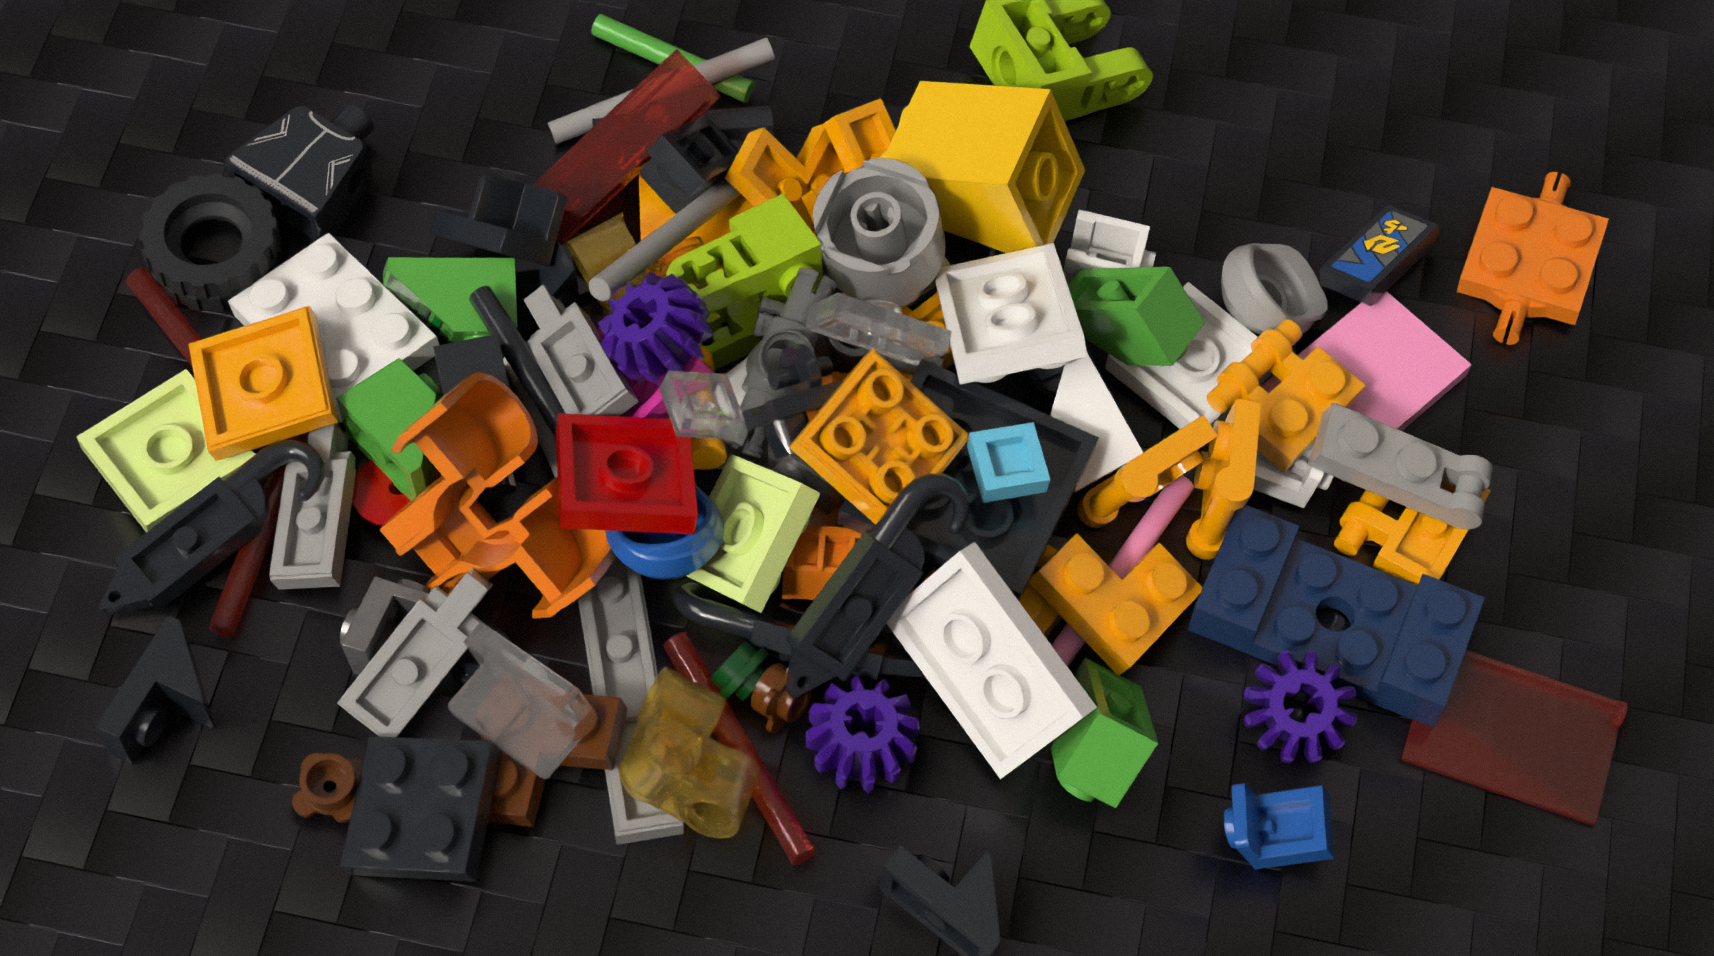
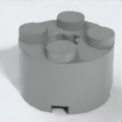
(880, 231)

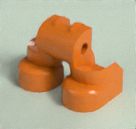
(475, 442)

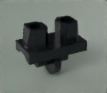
(787, 416)

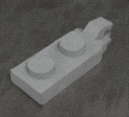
(574, 360)
(315, 532)
(415, 657)

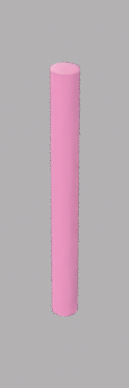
(1135, 547)

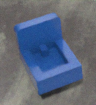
(1280, 826)

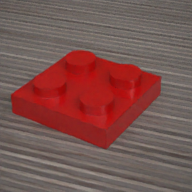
(624, 475)

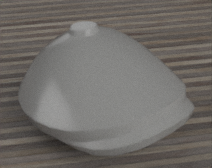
(1270, 285)

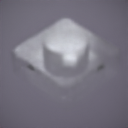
(702, 405)

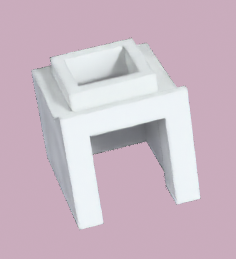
(1106, 243)

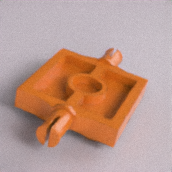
(1532, 257)

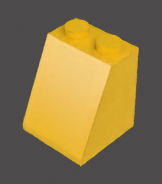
(992, 160)

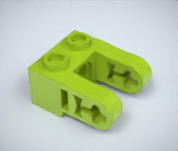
(1029, 48)
(758, 261)

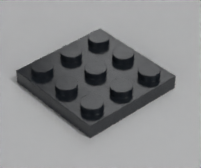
(1009, 530)

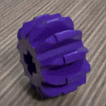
(655, 328)
(866, 713)
(1315, 725)

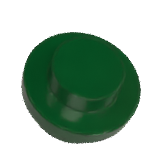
(740, 672)

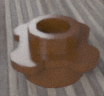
(774, 702)
(318, 771)

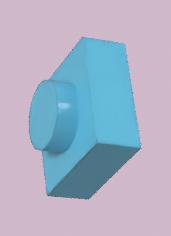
(1008, 462)

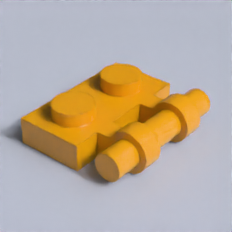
(1295, 406)
(1410, 545)

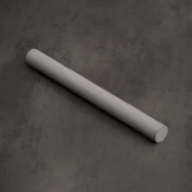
(712, 70)
(662, 240)

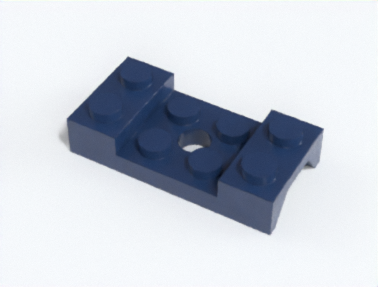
(1400, 637)

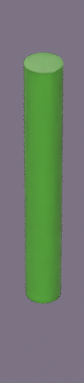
(658, 50)

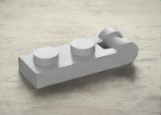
(1401, 467)

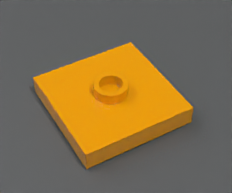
(262, 383)

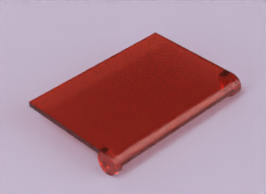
(1522, 737)

